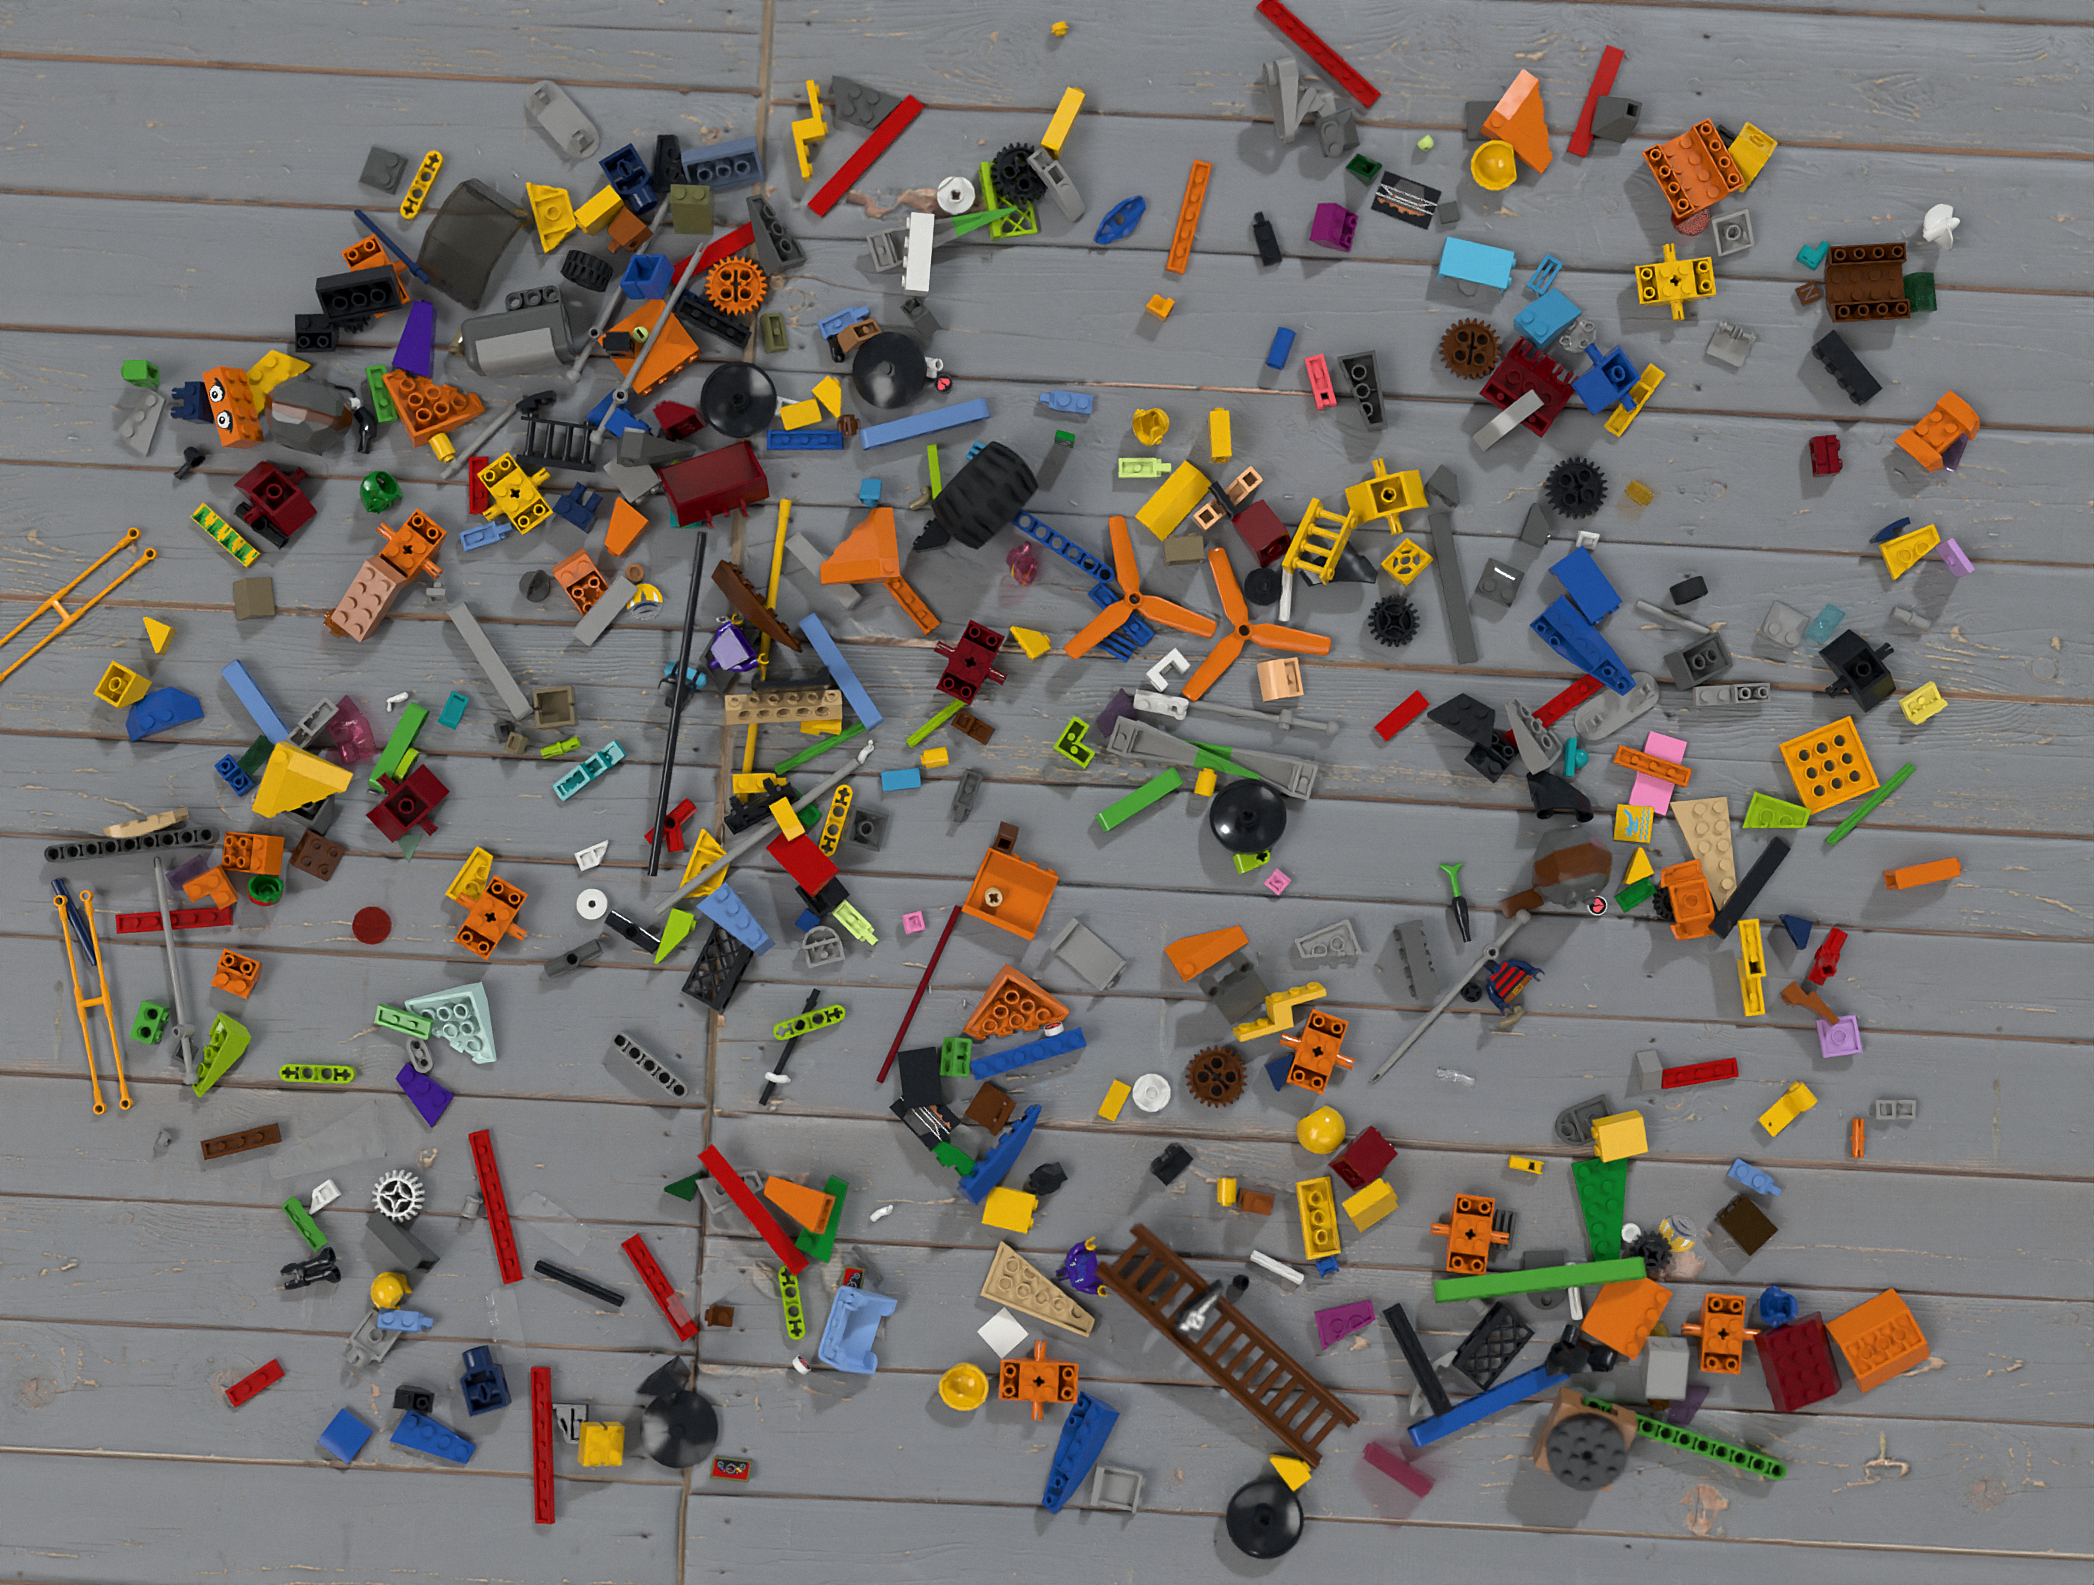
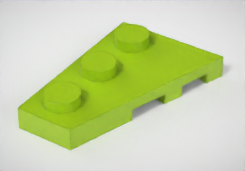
(1774, 813)

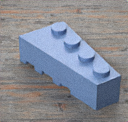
(733, 915)

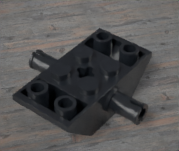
(1844, 658)

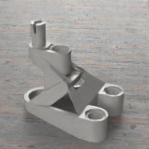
(1289, 100)

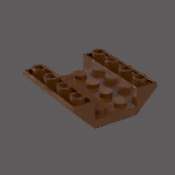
(1865, 282)

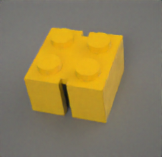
(601, 1445)

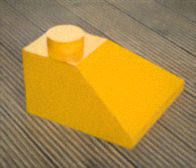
(1031, 642)

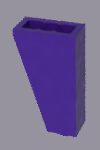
(417, 341)

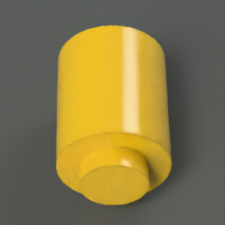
(442, 448)
(935, 757)
(1205, 783)
(1226, 1191)

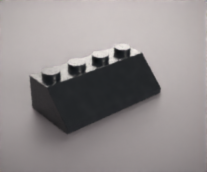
(359, 293)
(666, 1380)

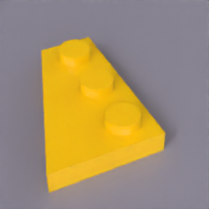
(1906, 550)
(472, 876)

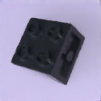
(1171, 1163)

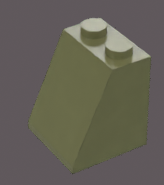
(692, 209)

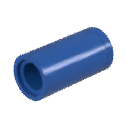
(1280, 348)

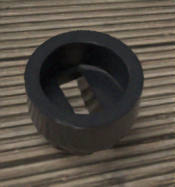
(1241, 1282)

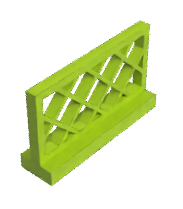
(991, 203)

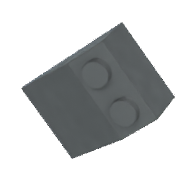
(1698, 661)

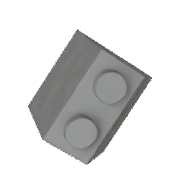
(1664, 1367)

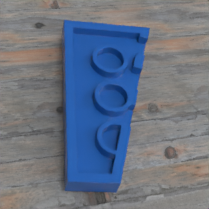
(428, 1435)

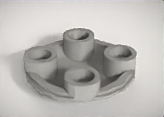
(1578, 335)

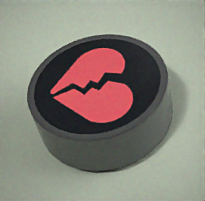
(943, 384)

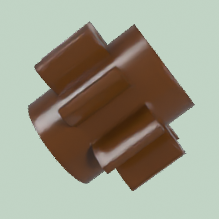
(848, 425)
(1661, 1404)

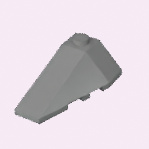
(1536, 744)

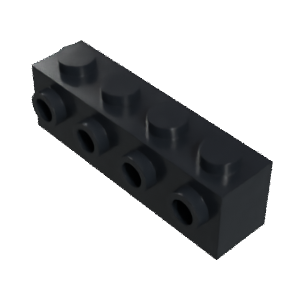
(712, 323)
(1846, 368)

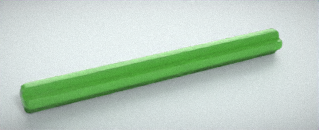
(819, 748)
(1870, 804)

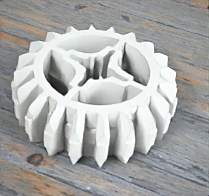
(400, 1187)

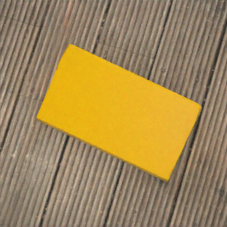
(800, 414)
(1114, 1100)

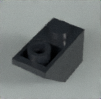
(933, 538)
(413, 1399)

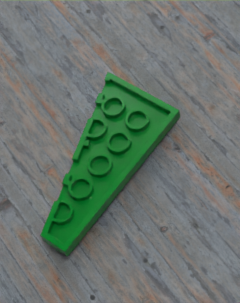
(1602, 1203)

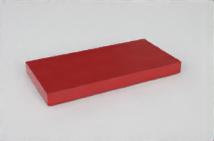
(803, 862)

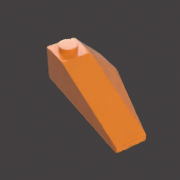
(1201, 951)

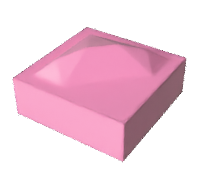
(1277, 881)
(913, 922)

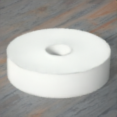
(583, 904)

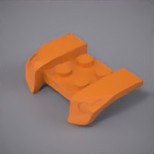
(1939, 431)
(1689, 899)

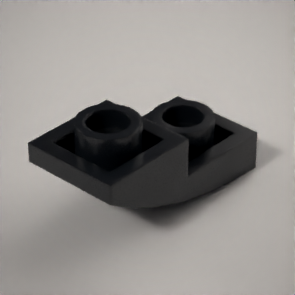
(530, 403)

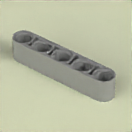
(812, 560)
(640, 1062)

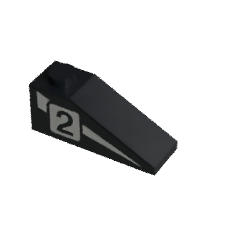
(1197, 1310)

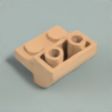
(1280, 679)

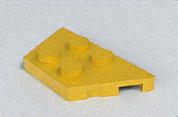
(552, 214)
(271, 371)
(705, 854)

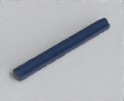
(76, 921)

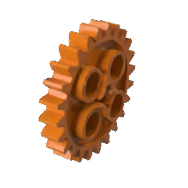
(754, 286)

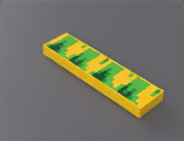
(225, 535)

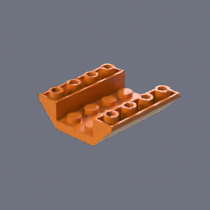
(1694, 169)
(1879, 1339)

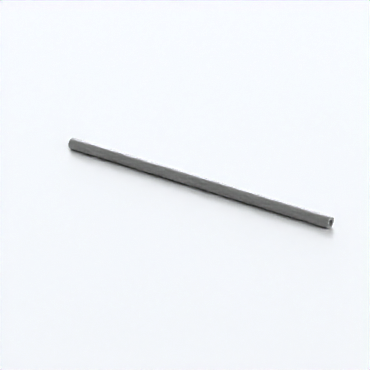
(754, 838)

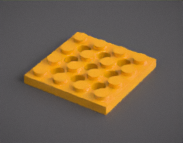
(1859, 762)

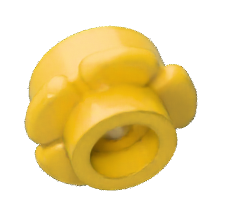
(1059, 29)

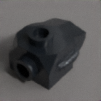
(1047, 1178)

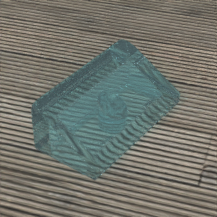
(1825, 624)

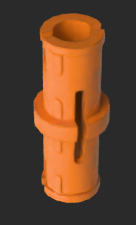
(1857, 1138)

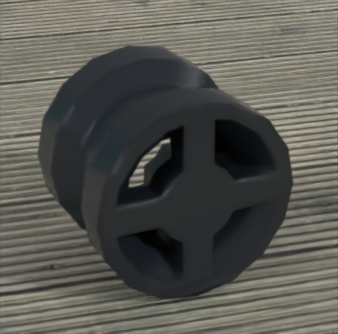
(1474, 994)

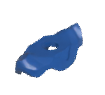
(1131, 210)

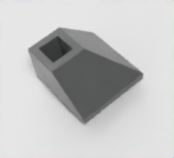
(1615, 118)

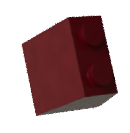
(1262, 533)
(1363, 1158)

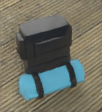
(694, 680)

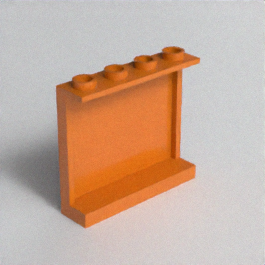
(668, 354)
(1023, 889)

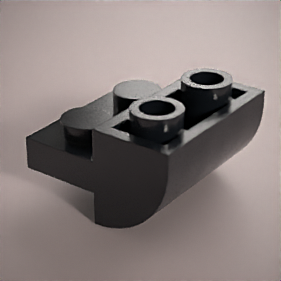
(1493, 762)

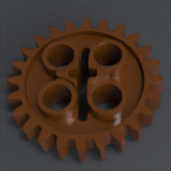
(1486, 352)
(1203, 1089)

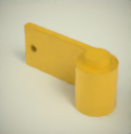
(1783, 1111)

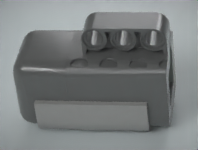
(522, 338)

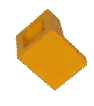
(1160, 307)

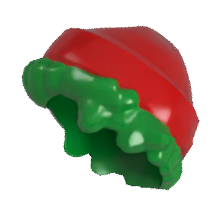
(265, 890)

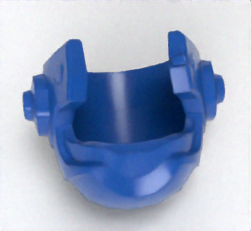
(1777, 1307)

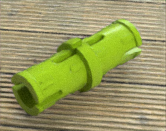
(560, 747)

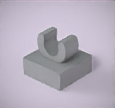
(437, 594)

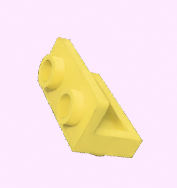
(1922, 703)

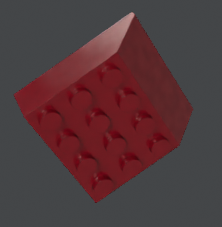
(1798, 1363)

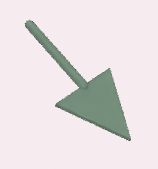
(409, 842)

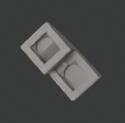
(1896, 1109)

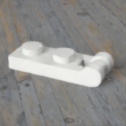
(1160, 703)

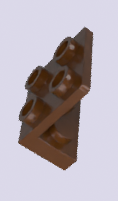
(316, 855)
(991, 1108)

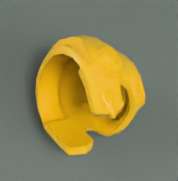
(1150, 426)
(388, 1290)

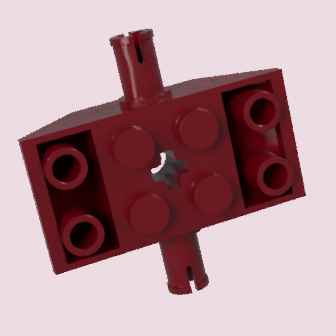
(287, 508)
(977, 644)
(423, 792)

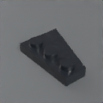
(668, 164)

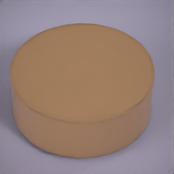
(635, 573)

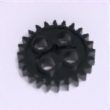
(1007, 161)
(1593, 485)

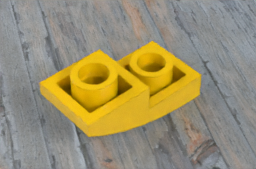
(816, 726)
(787, 819)

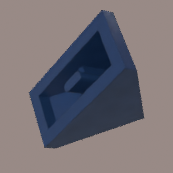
(1797, 929)
(1278, 1069)

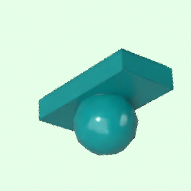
(453, 710)
(1573, 757)

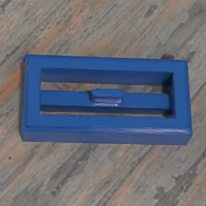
(1118, 638)

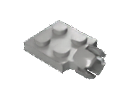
(370, 1342)

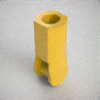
(1522, 1163)

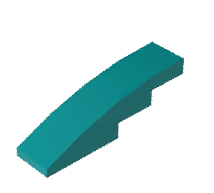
(589, 770)

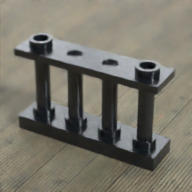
(547, 458)

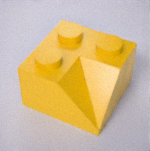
(121, 686)

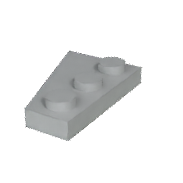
(142, 422)
(1329, 941)
(715, 1195)

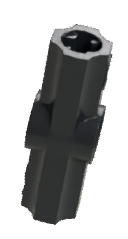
(270, 531)
(622, 924)

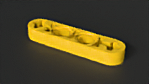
(424, 186)
(832, 819)

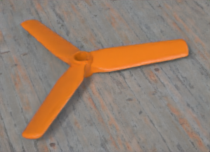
(1149, 606)
(1264, 634)

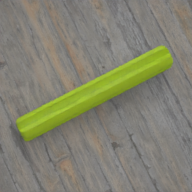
(934, 723)

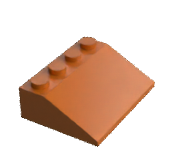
(1626, 1314)

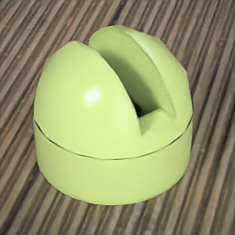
(1425, 143)
(636, 336)

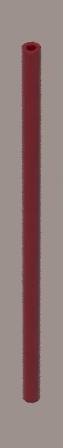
(919, 993)

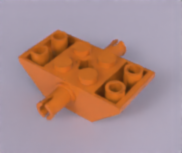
(371, 254)
(422, 537)
(478, 932)
(1310, 1070)
(1463, 1252)
(1723, 1351)
(1058, 1375)

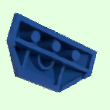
(161, 712)

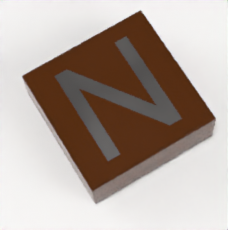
(1808, 293)

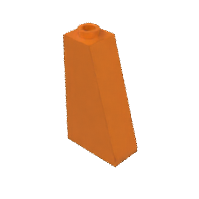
(1922, 873)
(802, 1203)

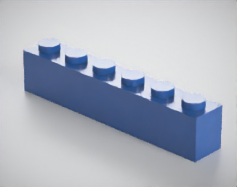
(1028, 1053)

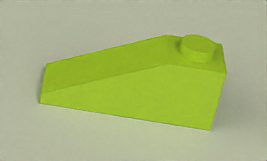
(677, 929)

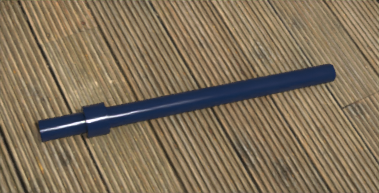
(413, 267)

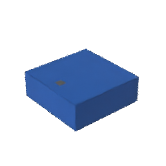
(807, 921)

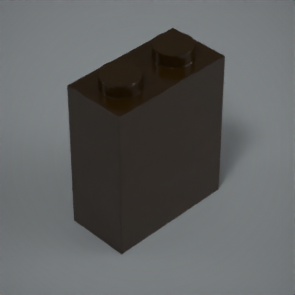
(1745, 1224)

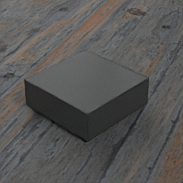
(1448, 212)
(178, 1053)

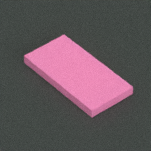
(1652, 791)

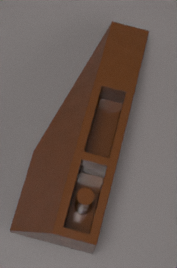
(752, 605)

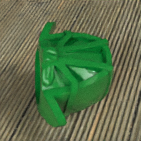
(381, 497)

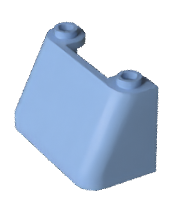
(853, 1329)

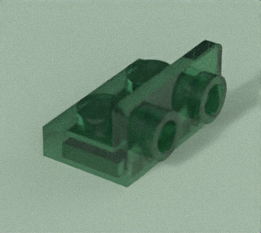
(1920, 291)
(256, 755)

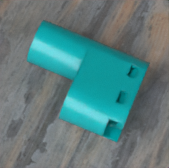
(1812, 258)

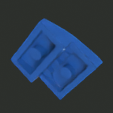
(345, 1436)

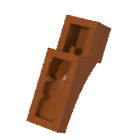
(1794, 995)

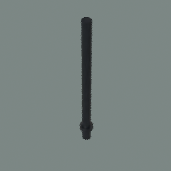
(811, 1002)

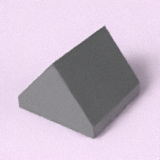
(503, 731)

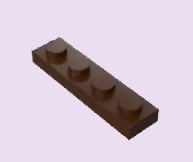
(241, 1141)

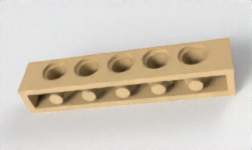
(783, 707)

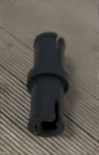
(1223, 499)

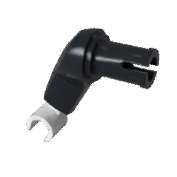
(367, 427)

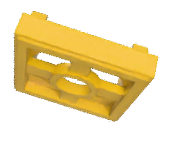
(1405, 546)

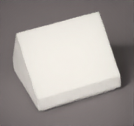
(1587, 539)

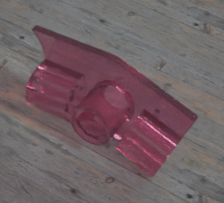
(359, 738)

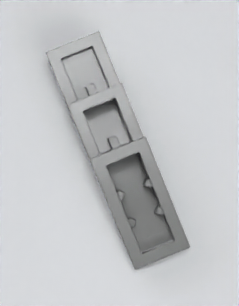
(312, 724)

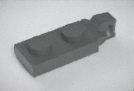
(967, 794)

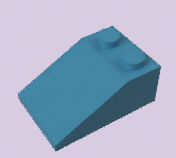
(1546, 318)

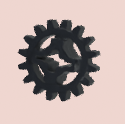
(1660, 1244)

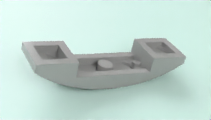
(1507, 420)
(1443, 1358)

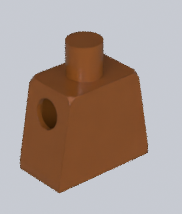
(627, 232)
(1255, 1201)

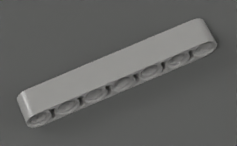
(491, 661)

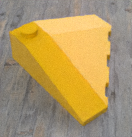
(296, 779)

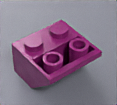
(1333, 227)

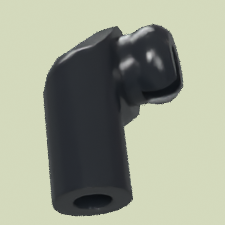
(836, 353)

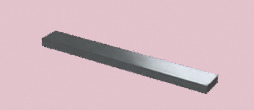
(1453, 588)

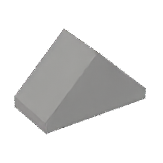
(1649, 1070)

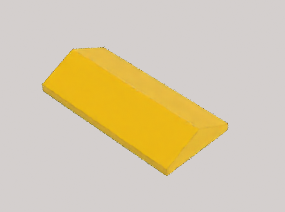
(1173, 500)
(1318, 1217)

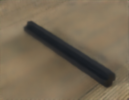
(579, 1283)

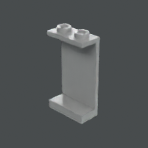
(1088, 954)

